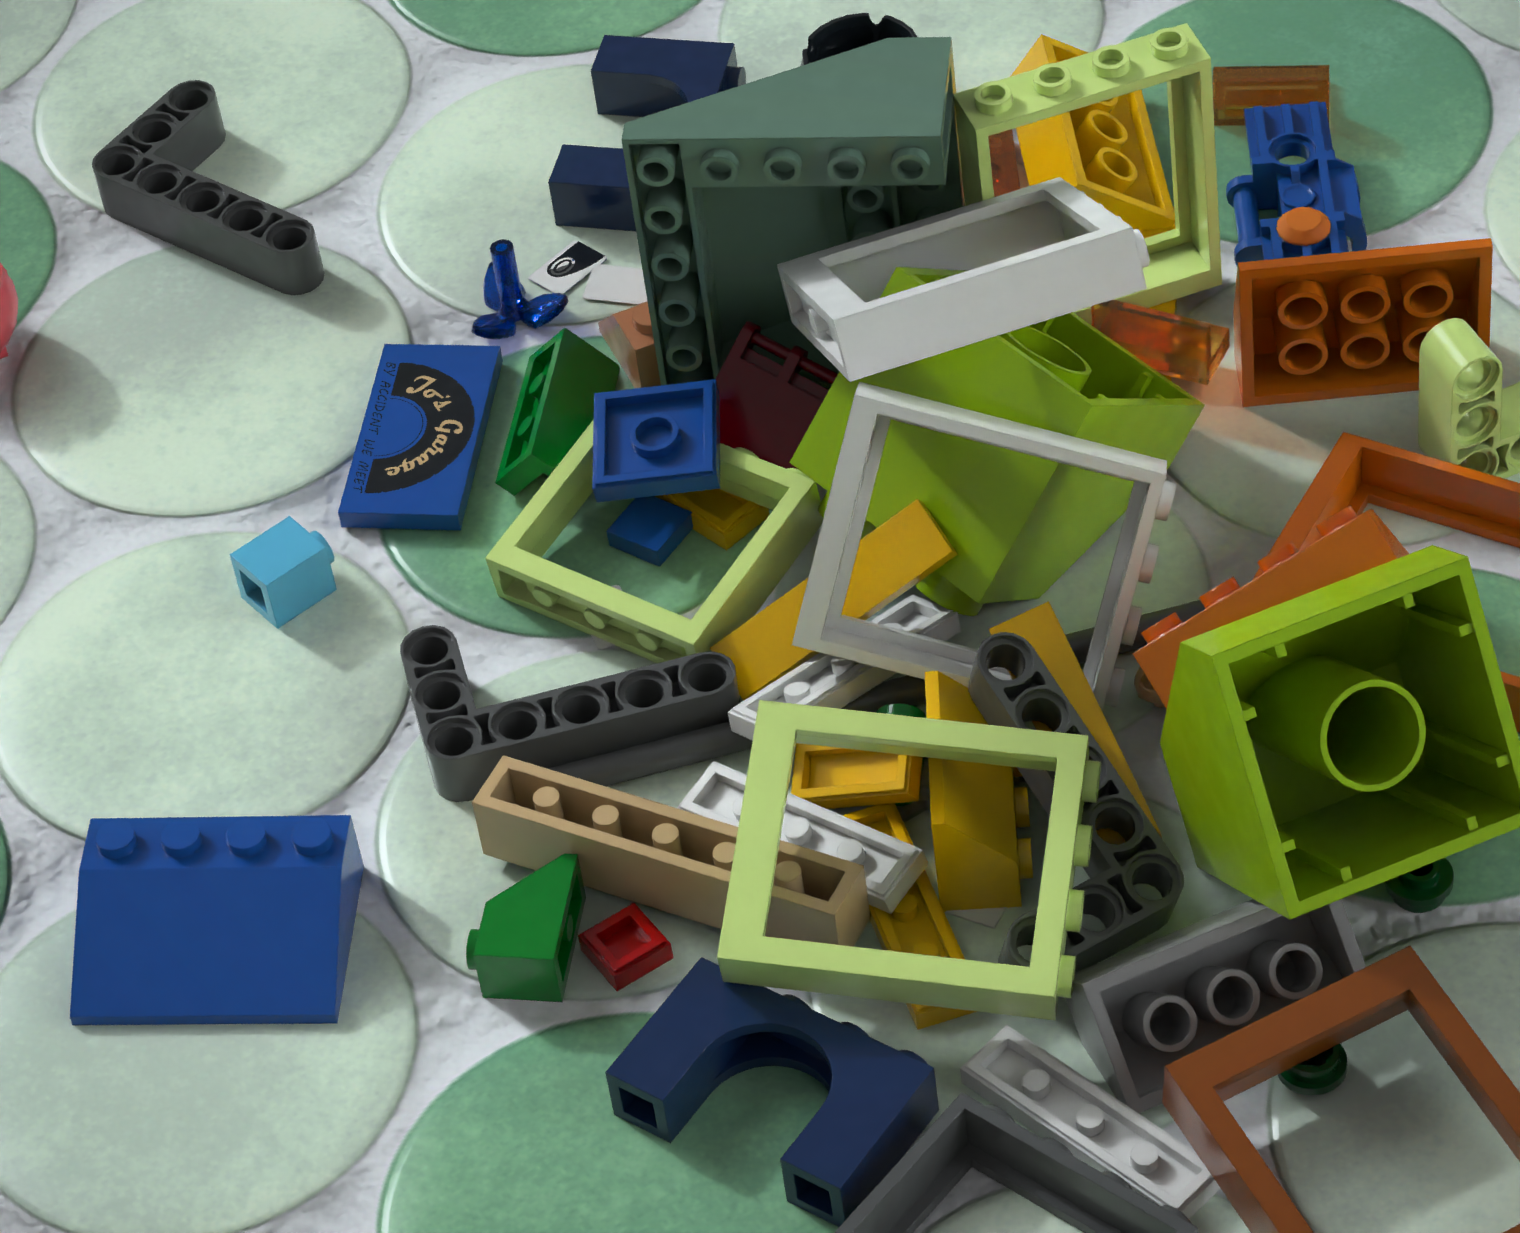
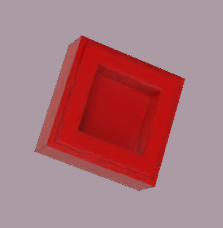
(625, 946)

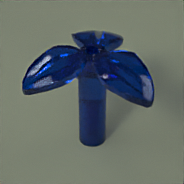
(507, 296)

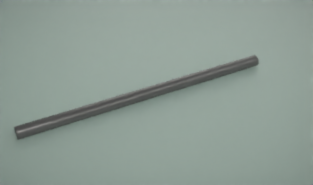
(720, 741)

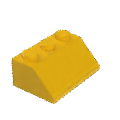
(974, 816)

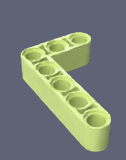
(1463, 405)

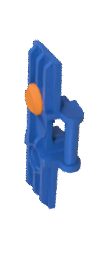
(1313, 199)

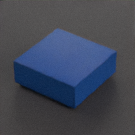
(650, 529)

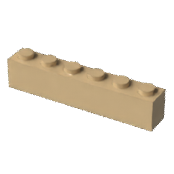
(660, 853)

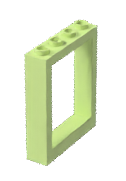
(1180, 259)
(894, 976)

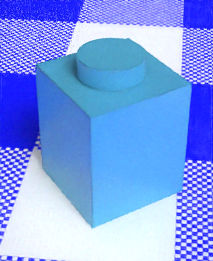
(284, 571)

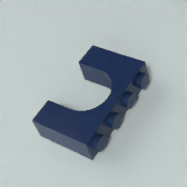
(633, 80)
(721, 1028)

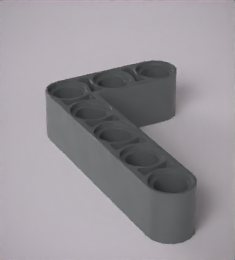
(151, 186)
(555, 724)
(1111, 867)

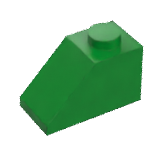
(530, 934)

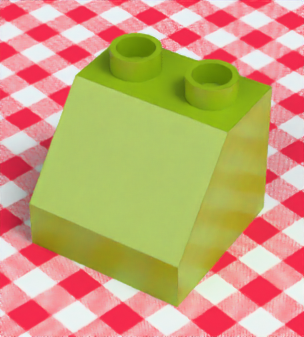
(1002, 510)
(1344, 735)

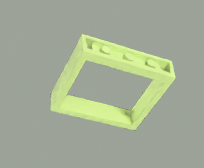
(627, 620)

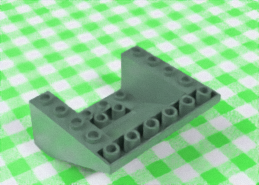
(779, 175)

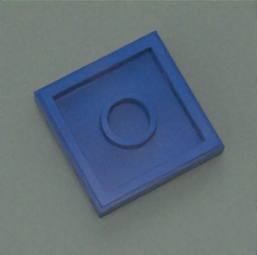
(656, 441)

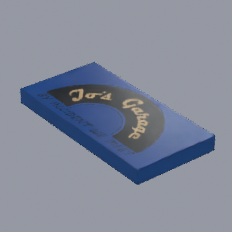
(421, 437)

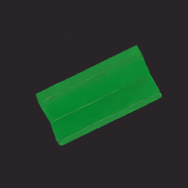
(553, 407)

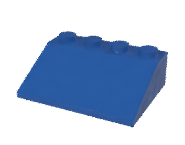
(214, 920)

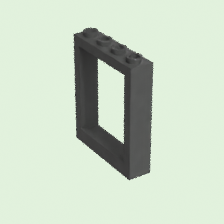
(1018, 1159)

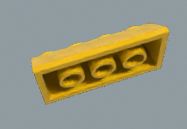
(1098, 149)

